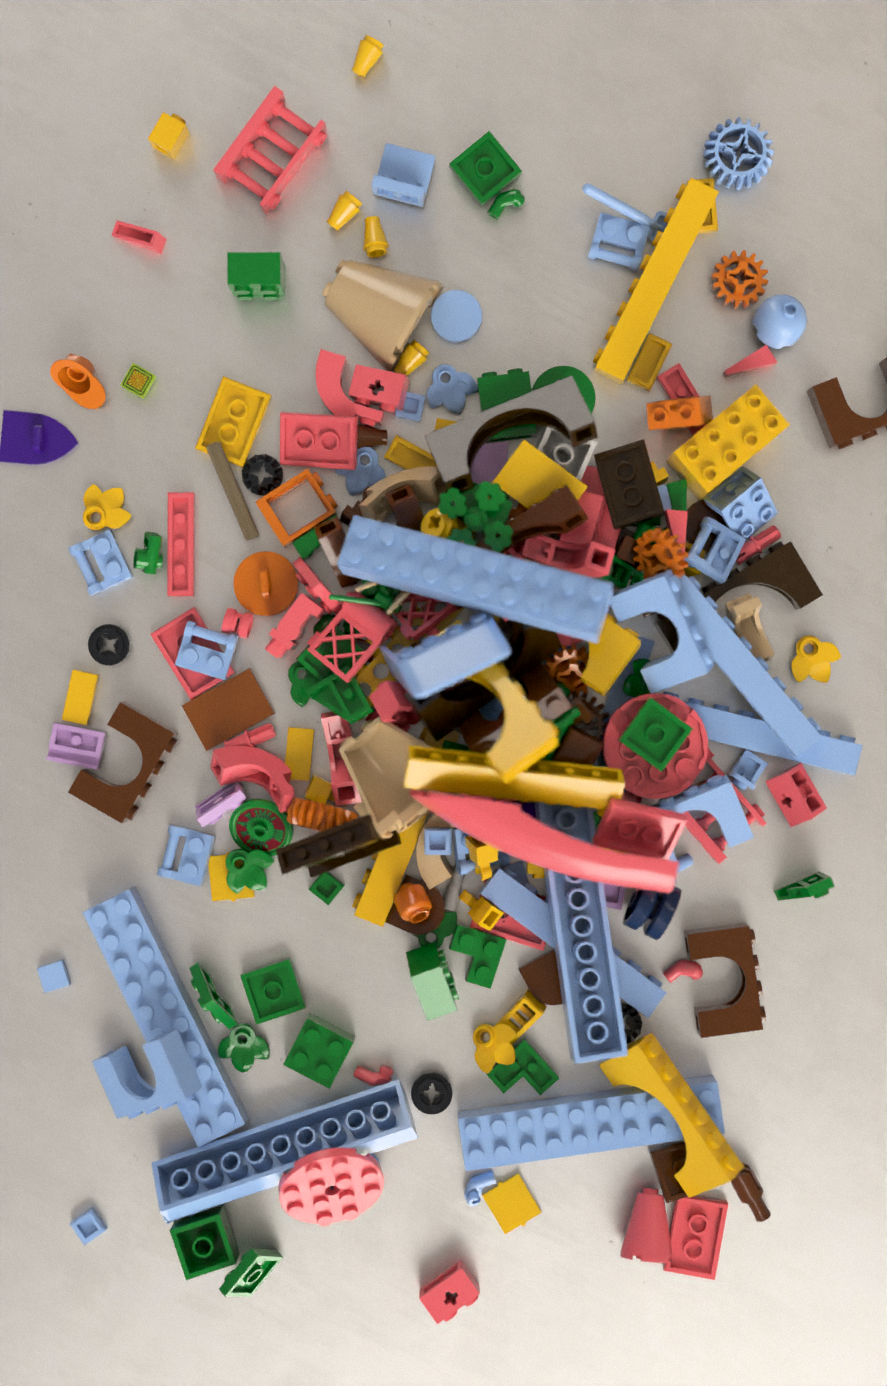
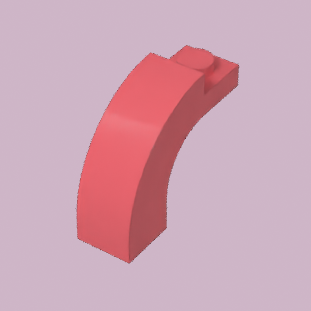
(329, 377)
(583, 559)
(336, 731)
(255, 766)

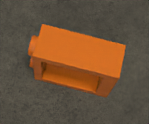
(679, 412)
(265, 502)

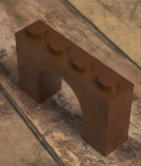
(837, 419)
(332, 535)
(541, 688)
(154, 742)
(744, 1009)

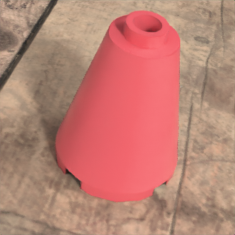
(648, 1229)

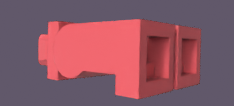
(293, 625)

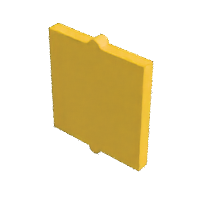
(218, 883)
(511, 1203)

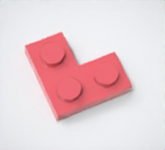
(316, 586)

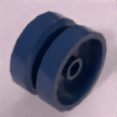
(653, 910)

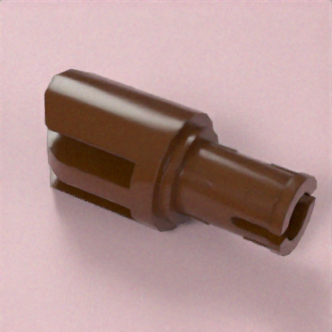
(750, 1192)

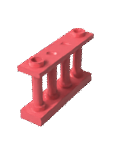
(258, 127)
(698, 827)

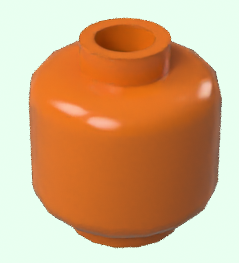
(412, 902)

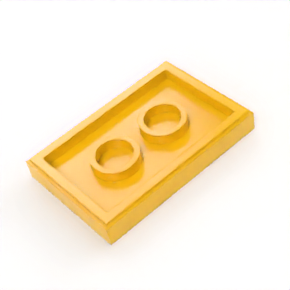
(234, 420)
(533, 476)

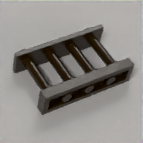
(335, 847)

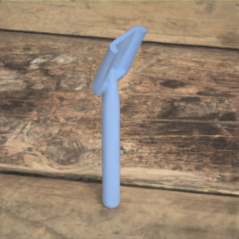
(655, 225)

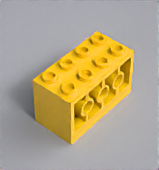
(727, 442)

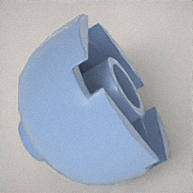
(780, 321)

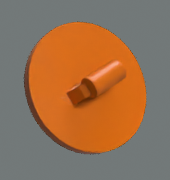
(265, 583)

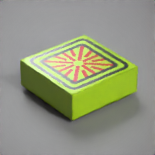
(138, 381)

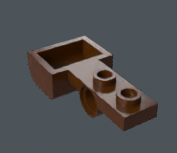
(575, 746)

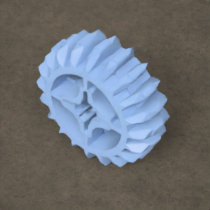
(748, 155)

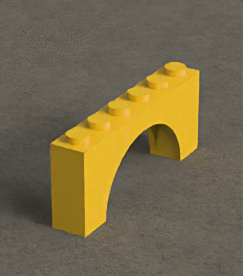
(609, 656)
(525, 732)
(708, 1156)

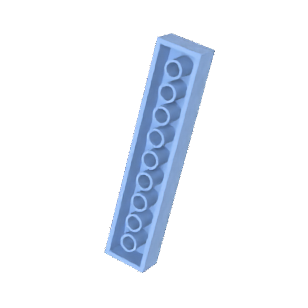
(476, 578)
(583, 947)
(163, 1005)
(575, 1125)
(262, 1154)

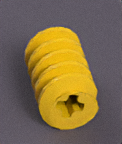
(441, 525)

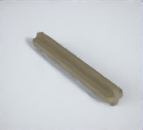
(232, 491)

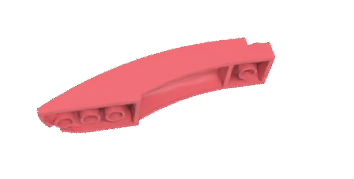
(527, 839)

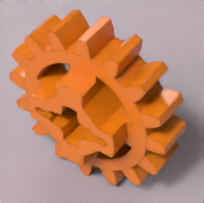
(751, 280)
(661, 556)
(567, 668)

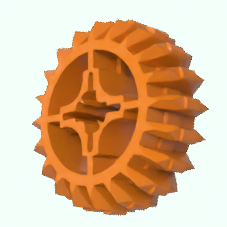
(317, 815)

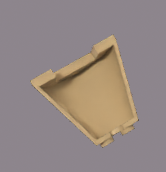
(379, 306)
(378, 771)

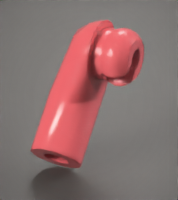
(685, 968)
(374, 1078)

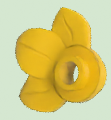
(107, 505)
(815, 663)
(496, 1048)

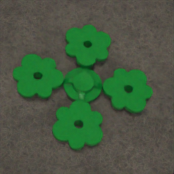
(477, 518)

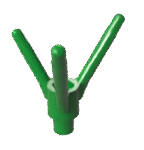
(382, 599)
(561, 724)

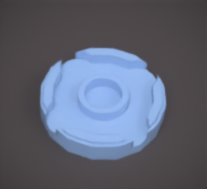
(456, 316)

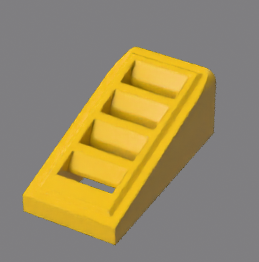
(522, 1003)

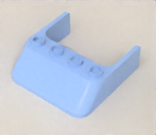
(449, 656)

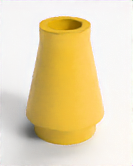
(367, 55)
(344, 210)
(374, 238)
(411, 358)

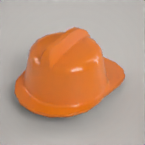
(78, 380)

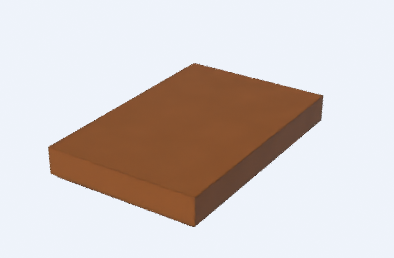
(228, 709)

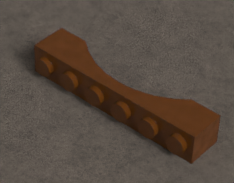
(554, 514)

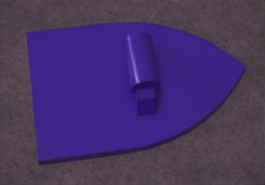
(33, 438)

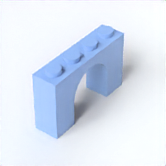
(664, 596)
(718, 799)
(131, 1094)

